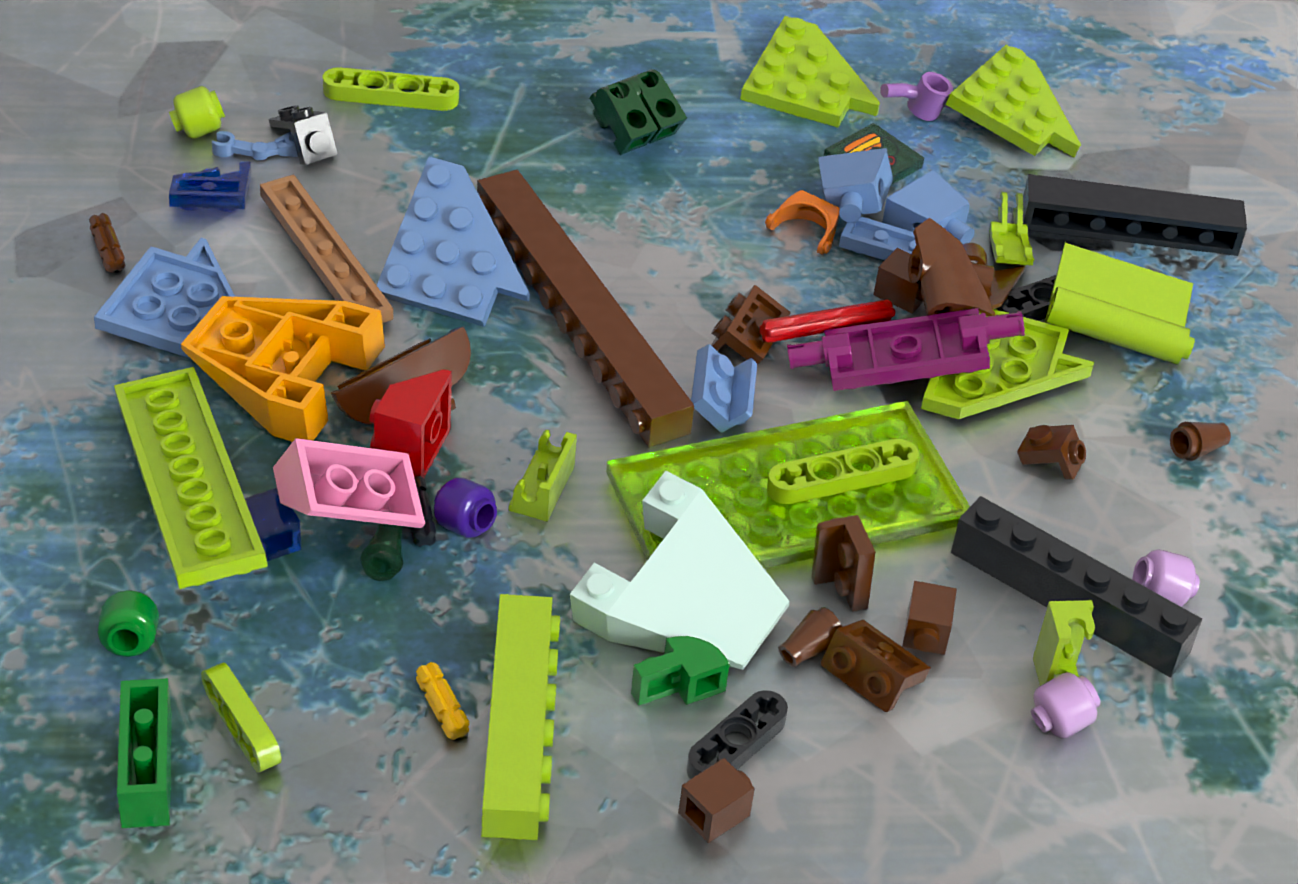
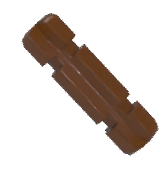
(107, 242)

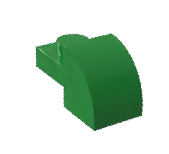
(687, 668)

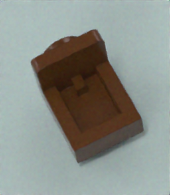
(1054, 445)

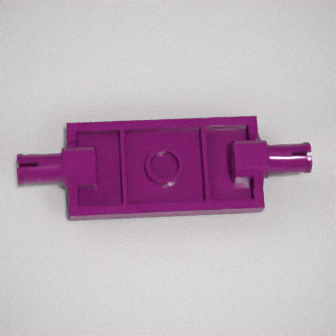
(907, 348)

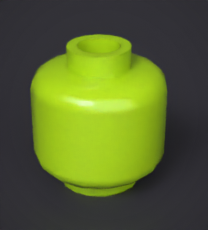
(197, 112)

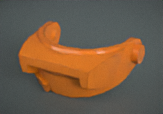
(808, 207)

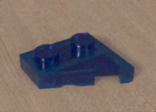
(211, 189)

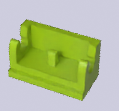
(544, 478)
(1062, 638)

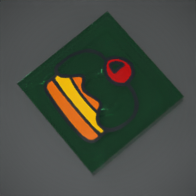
(901, 157)

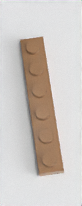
(322, 245)

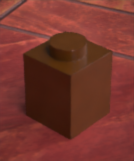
(894, 282)
(929, 617)
(716, 800)

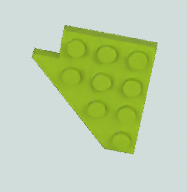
(807, 77)
(1015, 103)
(1017, 370)

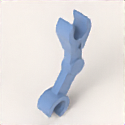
(227, 145)

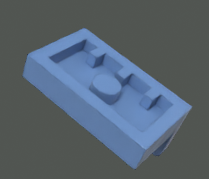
(723, 391)

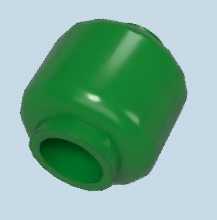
(128, 623)

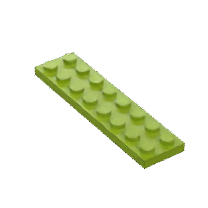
(189, 478)

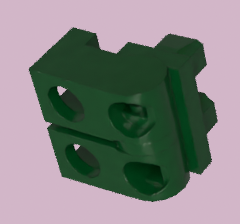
(638, 110)

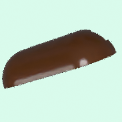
(360, 392)

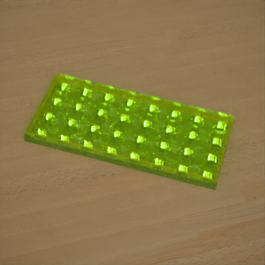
(737, 469)

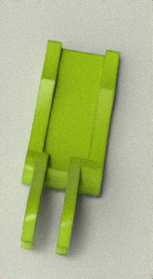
(1011, 240)

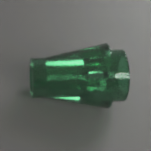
(383, 553)

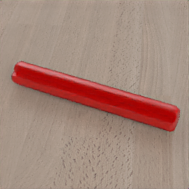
(818, 321)

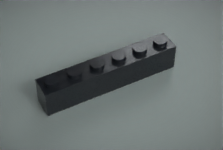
(1134, 215)
(1055, 571)

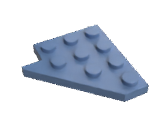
(449, 250)
(164, 297)

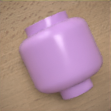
(1167, 575)
(1065, 705)

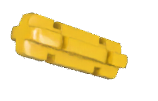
(442, 701)

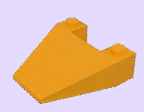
(276, 350)

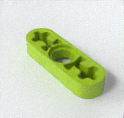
(241, 717)

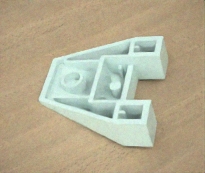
(692, 585)

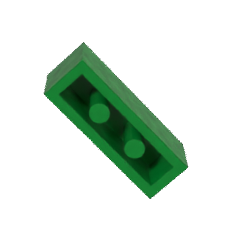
(144, 753)

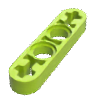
(429, 92)
(796, 480)

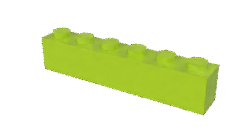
(518, 720)

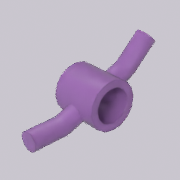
(926, 98)

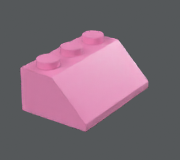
(349, 483)

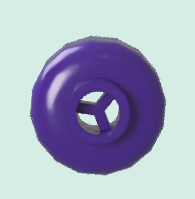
(465, 507)

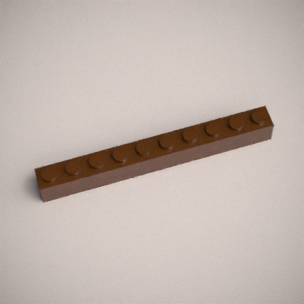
(587, 311)

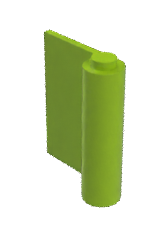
(1121, 304)

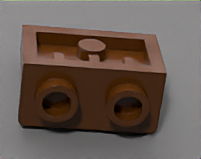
(741, 327)
(845, 557)
(873, 664)

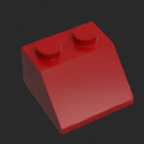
(414, 418)

